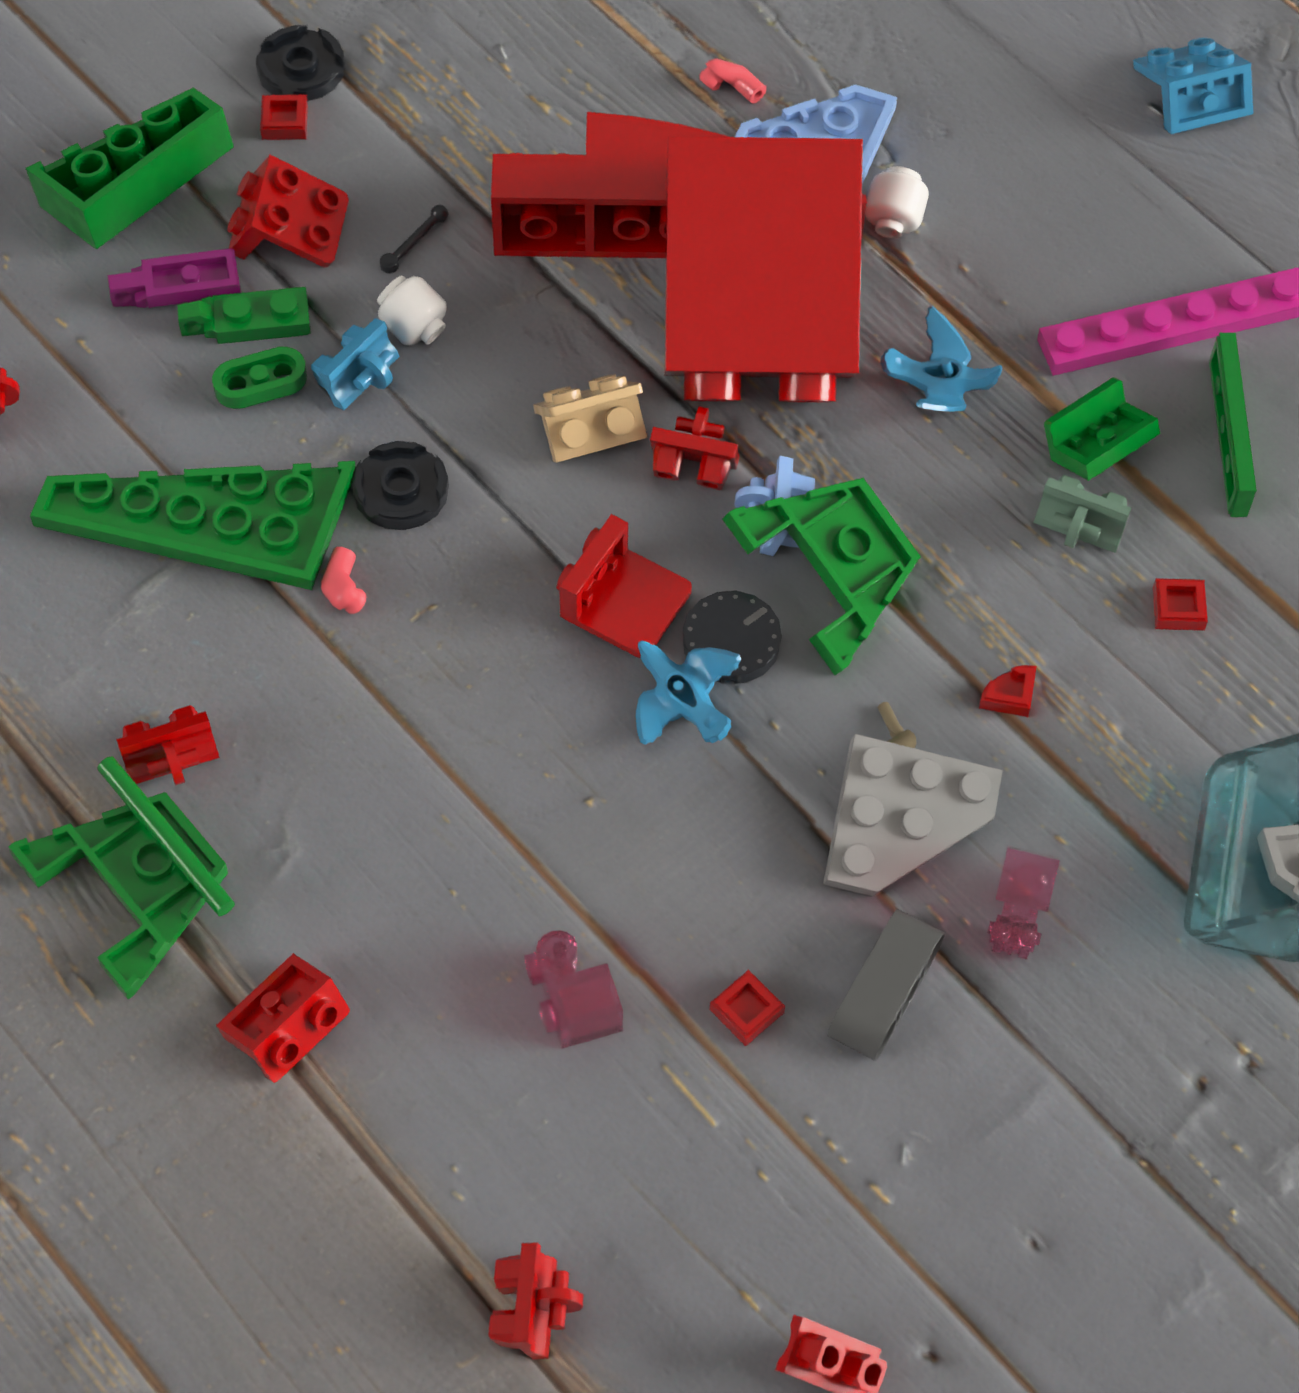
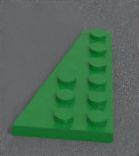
(218, 517)

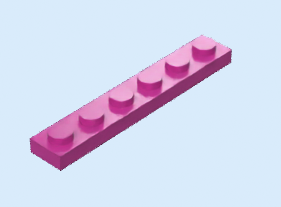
(1170, 322)

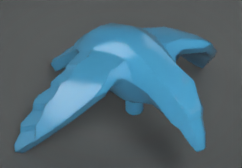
(946, 372)
(683, 692)

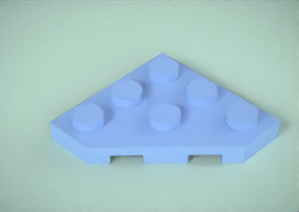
(850, 115)

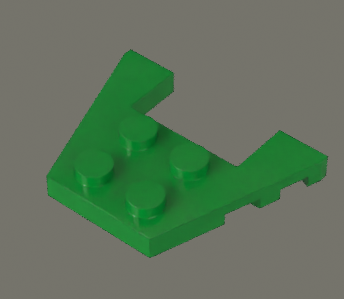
(849, 545)
(137, 875)

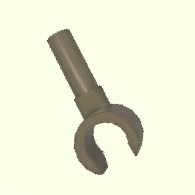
(896, 731)

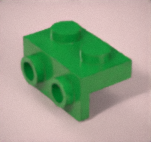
(1098, 430)

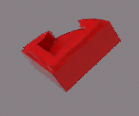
(1010, 691)

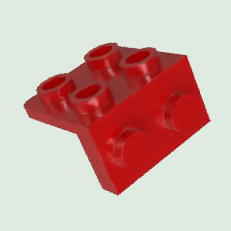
(289, 211)
(620, 591)

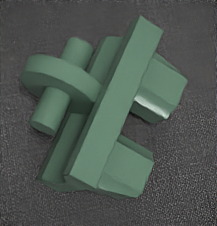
(1082, 514)

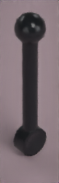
(389, 261)

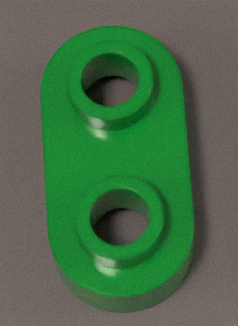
(259, 377)

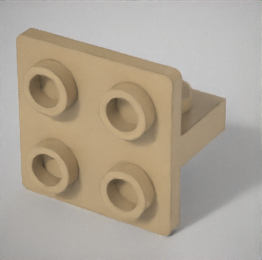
(591, 418)

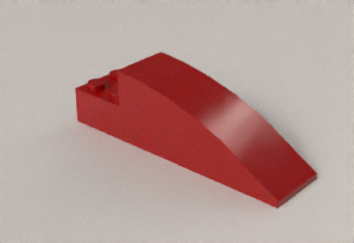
(592, 202)

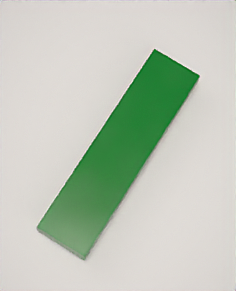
(1232, 425)

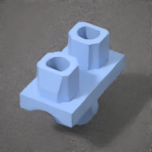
(780, 484)

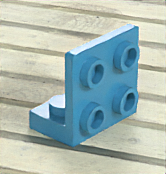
(1199, 83)

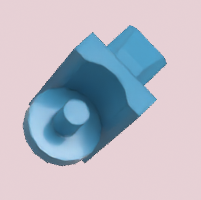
(358, 365)

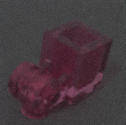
(1024, 888)
(577, 1003)

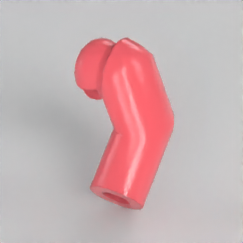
(735, 75)
(337, 584)

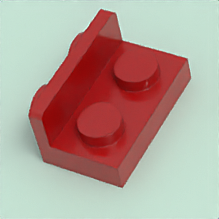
(285, 1016)

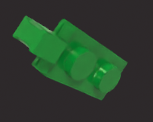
(247, 315)

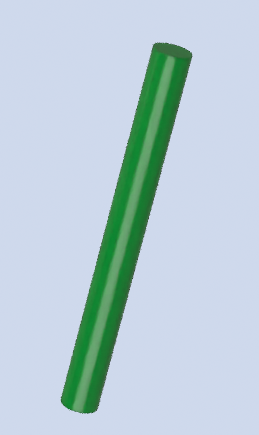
(166, 836)

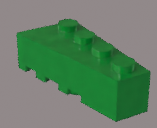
(132, 168)

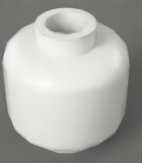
(896, 202)
(412, 310)

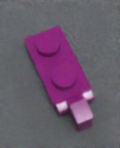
(176, 279)

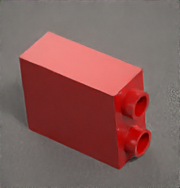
(763, 264)

